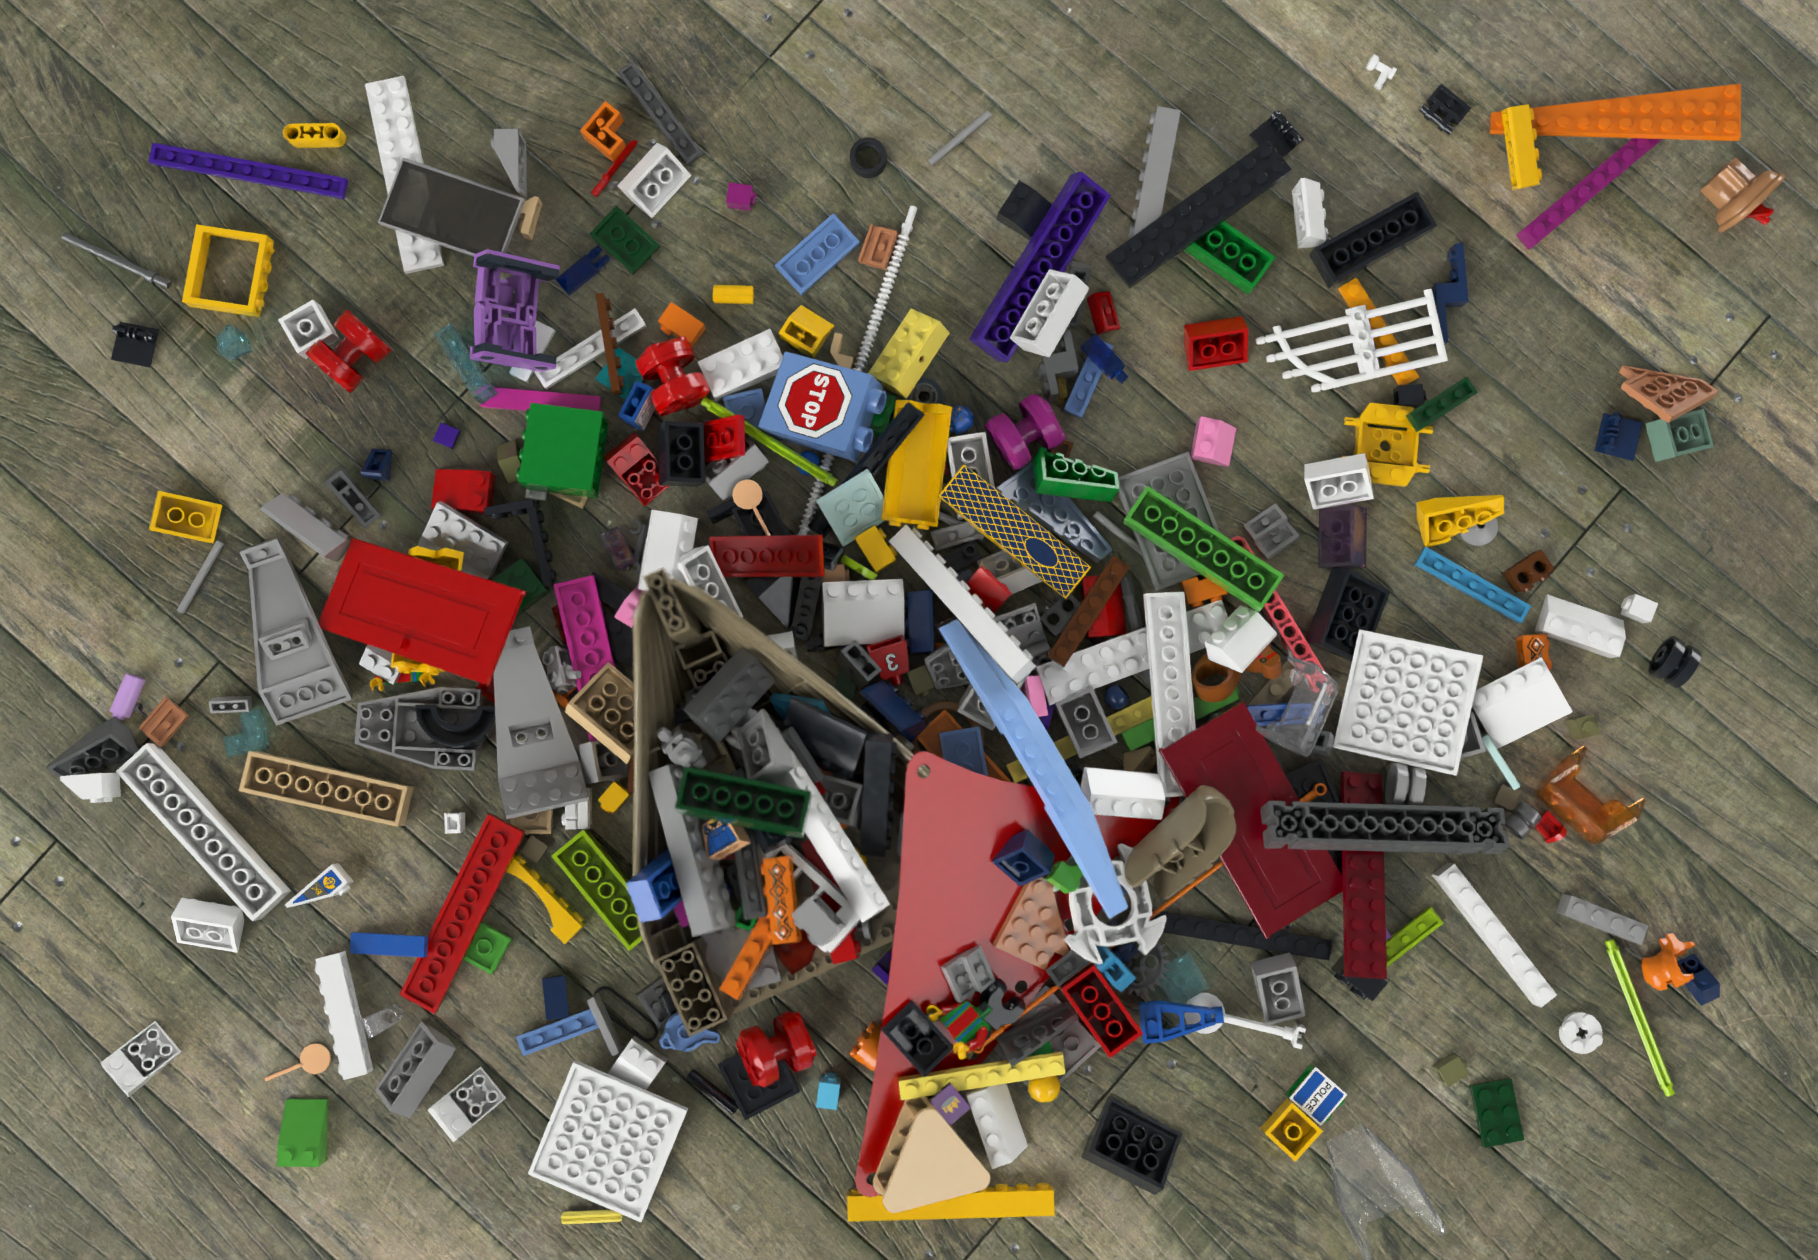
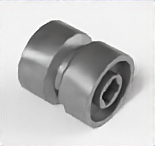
(1524, 818)

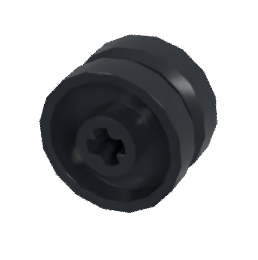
(1674, 662)

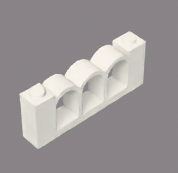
(846, 913)

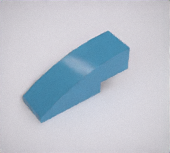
(1114, 969)

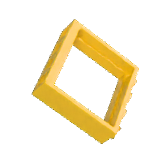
(197, 268)

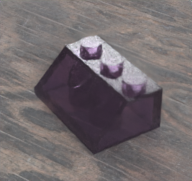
(1342, 537)

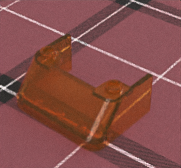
(1580, 807)

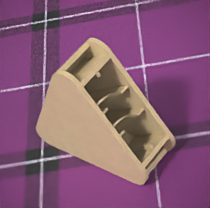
(926, 1161)

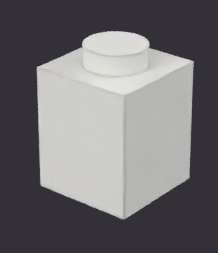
(1638, 608)

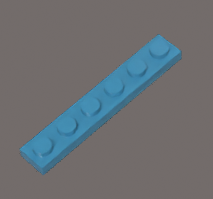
(1472, 585)

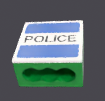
(1316, 1094)

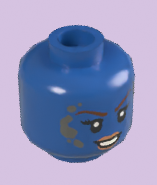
(961, 420)

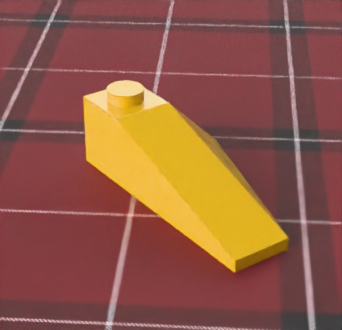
(1449, 516)

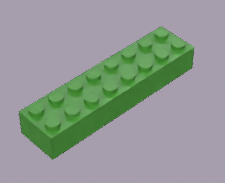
(1203, 549)

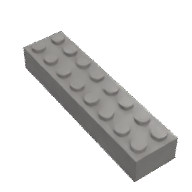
(698, 877)

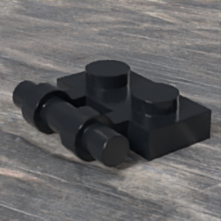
(1449, 105)

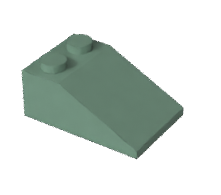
(1679, 437)

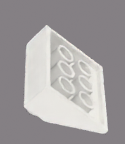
(862, 611)
(1519, 703)

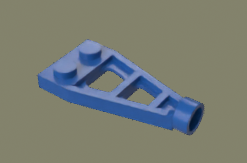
(1152, 1026)

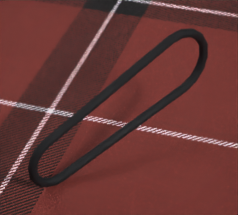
(633, 1008)

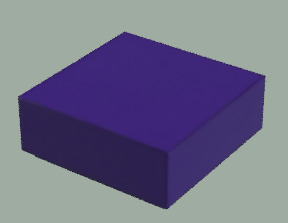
(446, 435)

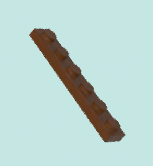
(1088, 611)

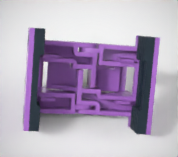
(495, 297)

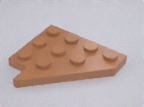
(1666, 393)
(1033, 926)

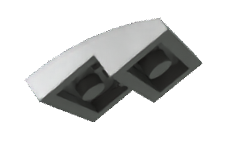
(1271, 531)
(968, 973)

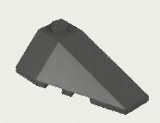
(102, 747)

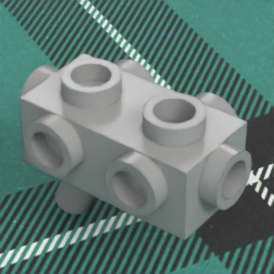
(560, 669)

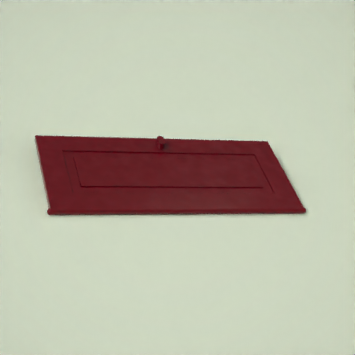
(1240, 765)

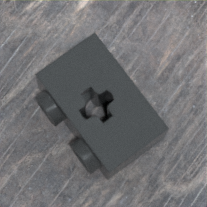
(857, 664)

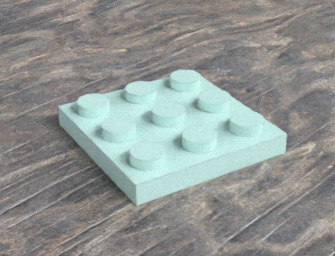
(853, 507)

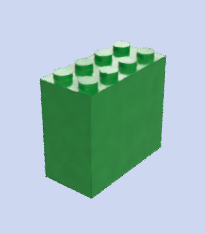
(563, 450)

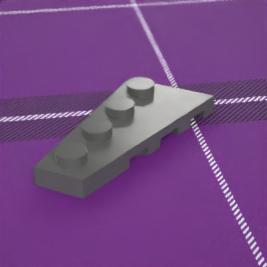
(1031, 1035)

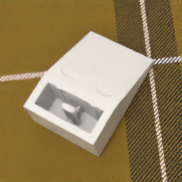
(140, 1058)
(466, 1104)

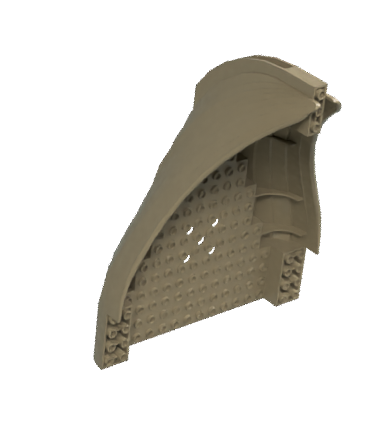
(681, 644)

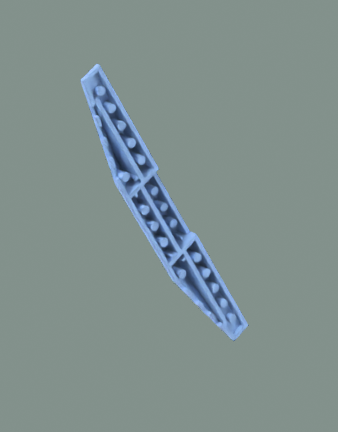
(1043, 764)

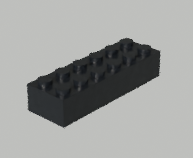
(1372, 240)

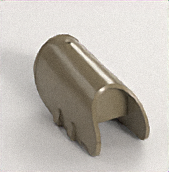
(1183, 843)

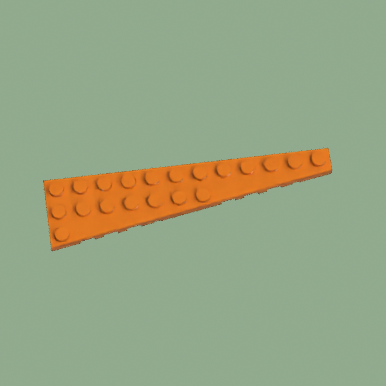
(1681, 114)

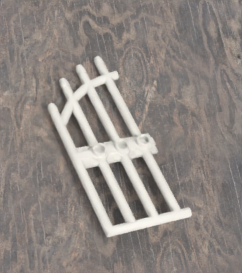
(1363, 344)

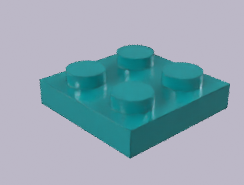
(628, 371)

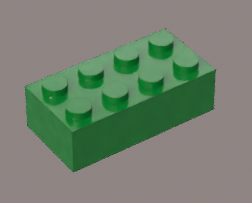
(1232, 256)

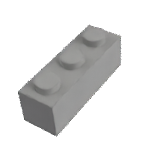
(230, 704)

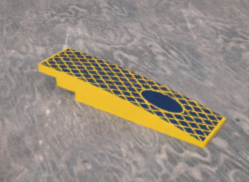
(1014, 531)

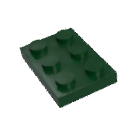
(624, 240)
(1496, 1112)

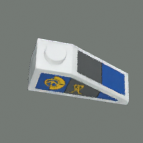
(328, 884)

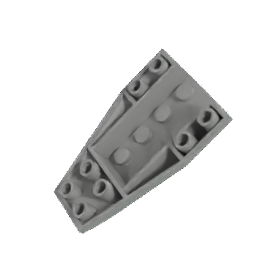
(1021, 623)
(393, 728)

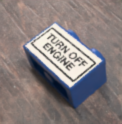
(638, 406)

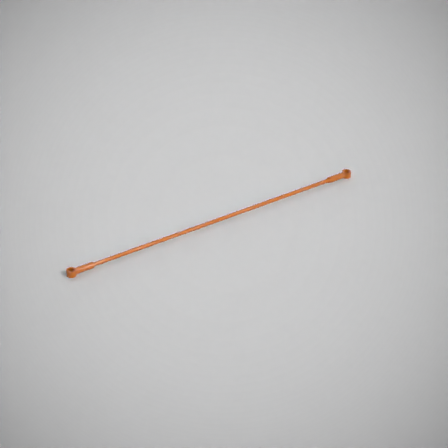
(995, 1033)

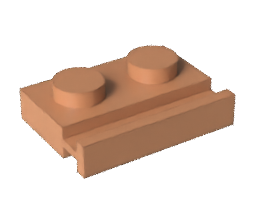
(878, 247)
(163, 722)

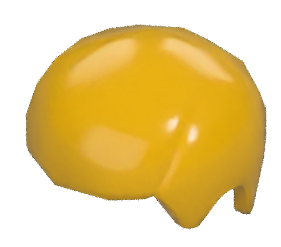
(1044, 1089)

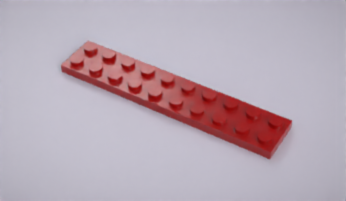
(462, 912)

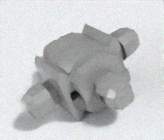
(681, 747)

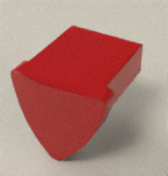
(1550, 828)

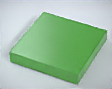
(487, 948)

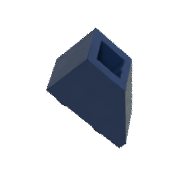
(1704, 985)

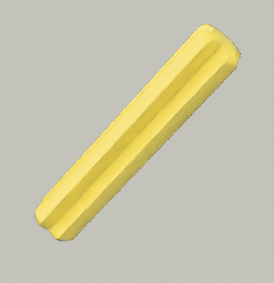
(590, 1216)

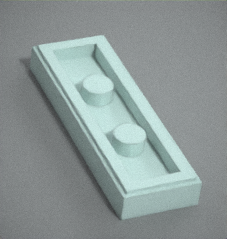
(1500, 762)

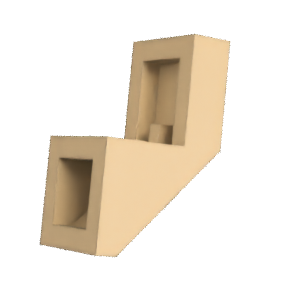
(839, 359)

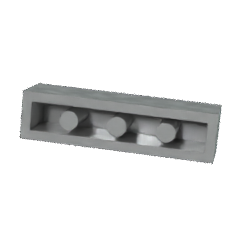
(1602, 919)

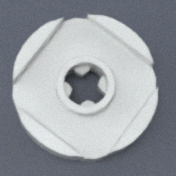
(1591, 1038)

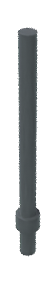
(149, 275)

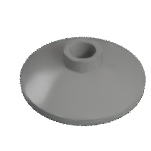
(1478, 536)

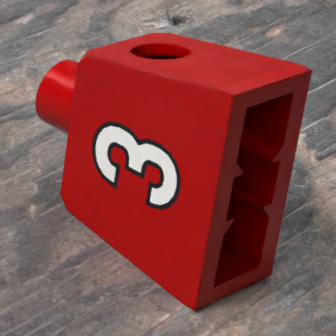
(891, 657)

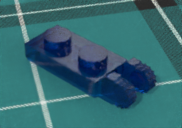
(582, 271)

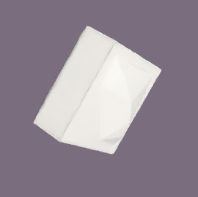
(455, 822)

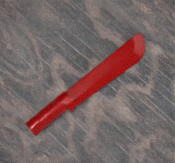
(615, 166)

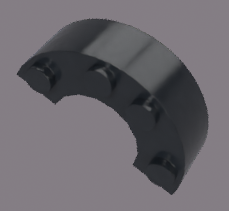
(459, 736)

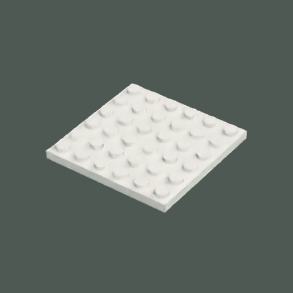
(1408, 702)
(607, 1141)

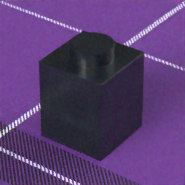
(1409, 395)

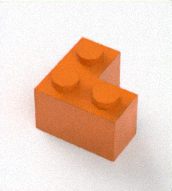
(601, 131)

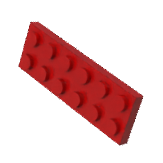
(769, 555)

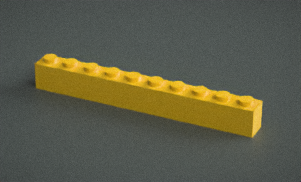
(987, 1203)

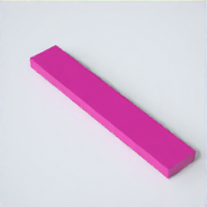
(520, 400)

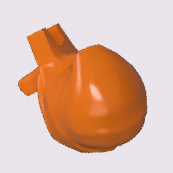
(1663, 967)

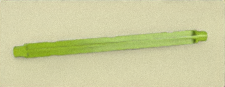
(774, 445)
(1639, 1017)

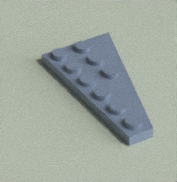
(1055, 513)

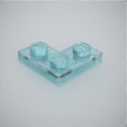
(253, 736)

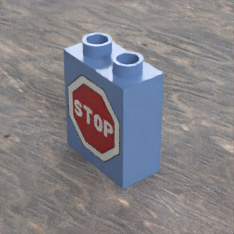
(823, 406)

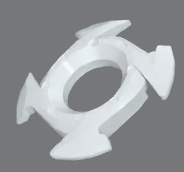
(1092, 932)

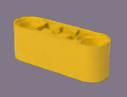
(309, 130)

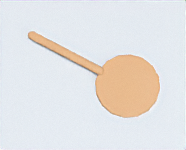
(748, 495)
(313, 1059)

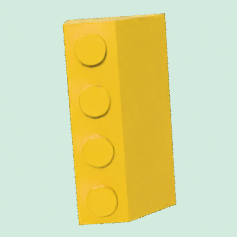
(1520, 146)

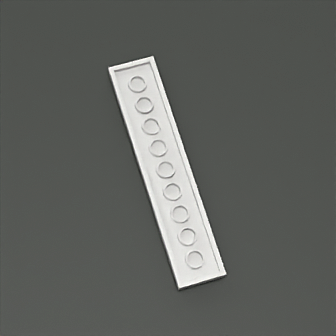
(398, 139)
(1121, 656)
(1169, 676)

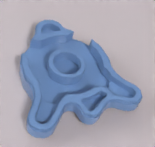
(677, 1038)

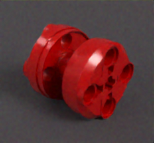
(339, 361)
(667, 362)
(789, 1043)

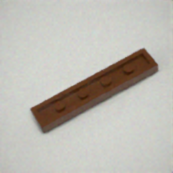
(610, 343)

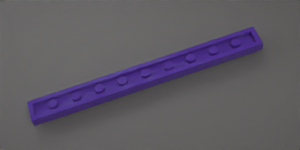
(248, 171)

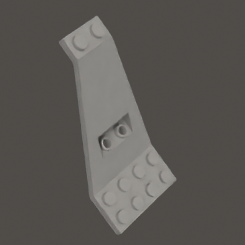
(454, 531)
(301, 673)
(540, 769)

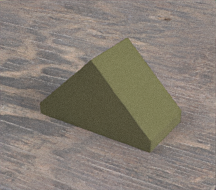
(509, 460)

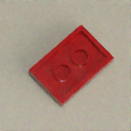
(724, 438)

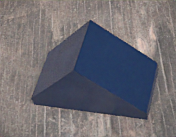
(378, 465)

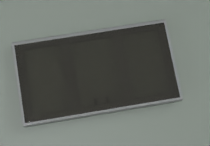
(450, 209)

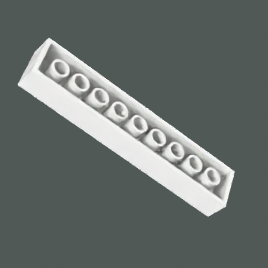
(203, 831)

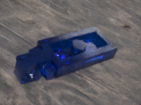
(1104, 358)

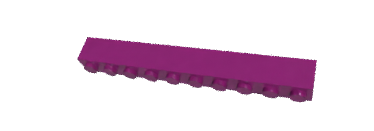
(1585, 190)

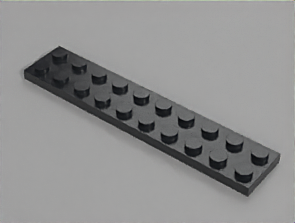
(1198, 214)

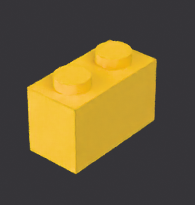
(875, 548)

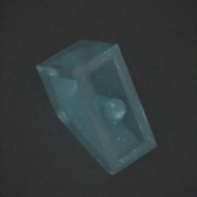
(232, 343)

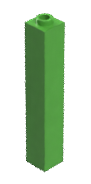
(1144, 732)

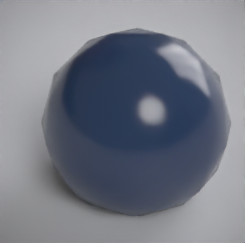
(1116, 697)

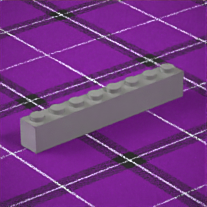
(1156, 169)

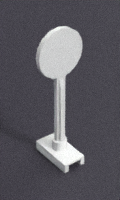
(1210, 1000)

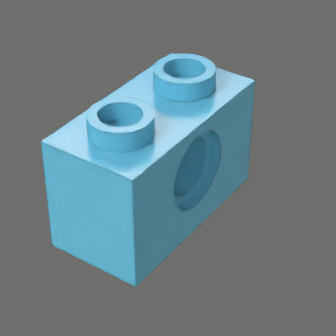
(828, 1091)

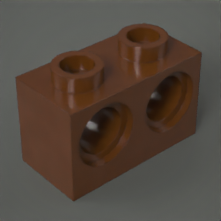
(1527, 569)

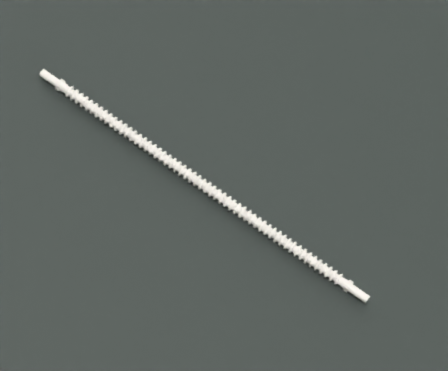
(865, 349)

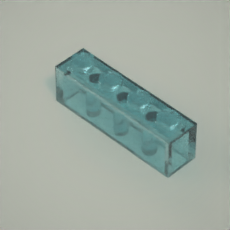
(467, 368)

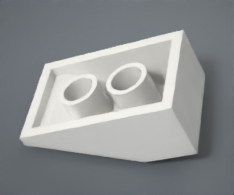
(638, 1064)

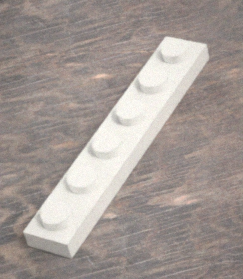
(590, 349)

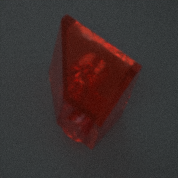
(796, 954)

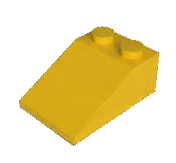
(185, 517)

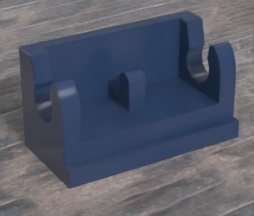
(555, 997)

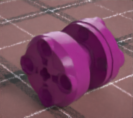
(1037, 424)

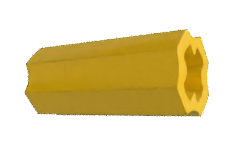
(733, 294)

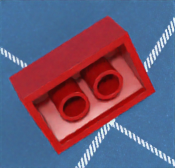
(1216, 343)
(1111, 618)

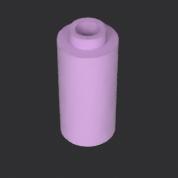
(127, 696)

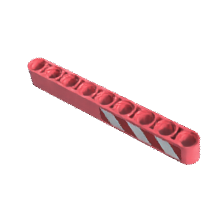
(1286, 621)

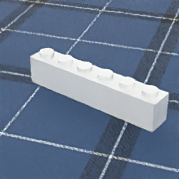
(344, 1015)

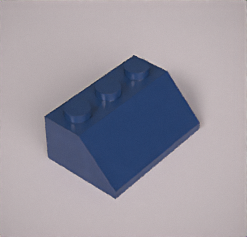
(919, 622)
(895, 709)

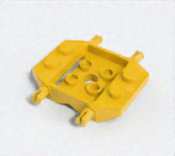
(1402, 443)

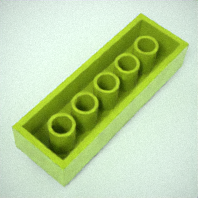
(601, 884)

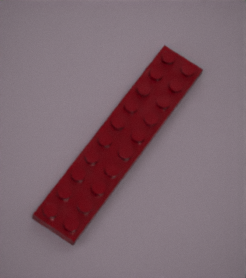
(1363, 890)

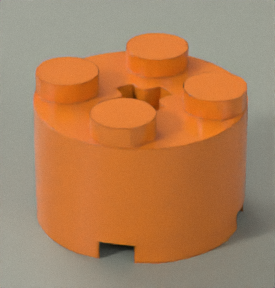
(867, 1046)

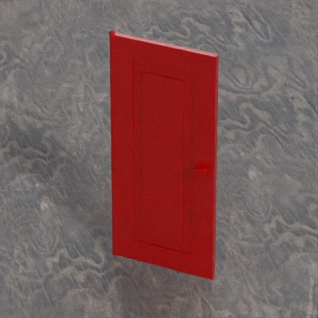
(421, 610)

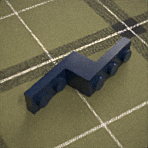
(1454, 293)

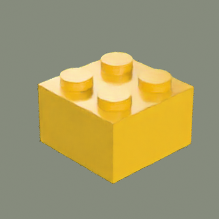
(1291, 1129)

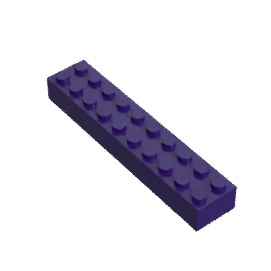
(1049, 248)

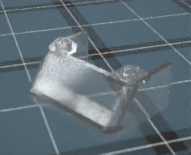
(1306, 708)

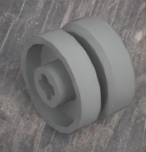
(1405, 785)

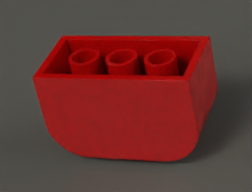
(1101, 1010)

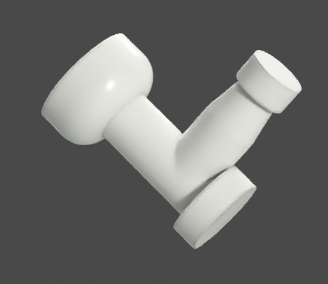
(1386, 72)

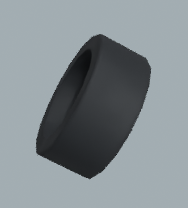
(871, 143)

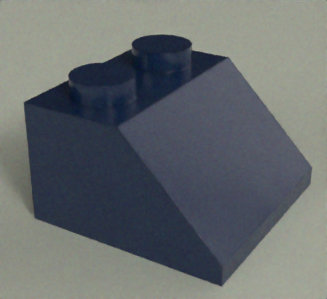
(1024, 858)

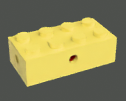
(909, 353)

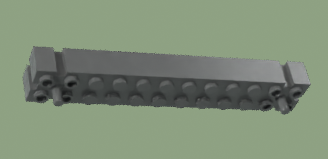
(1383, 827)

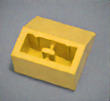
(806, 331)

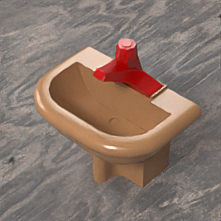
(1740, 194)

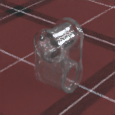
(380, 1021)

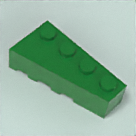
(1072, 478)

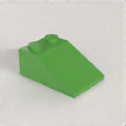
(303, 1133)

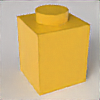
(614, 797)

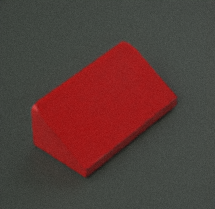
(1103, 312)

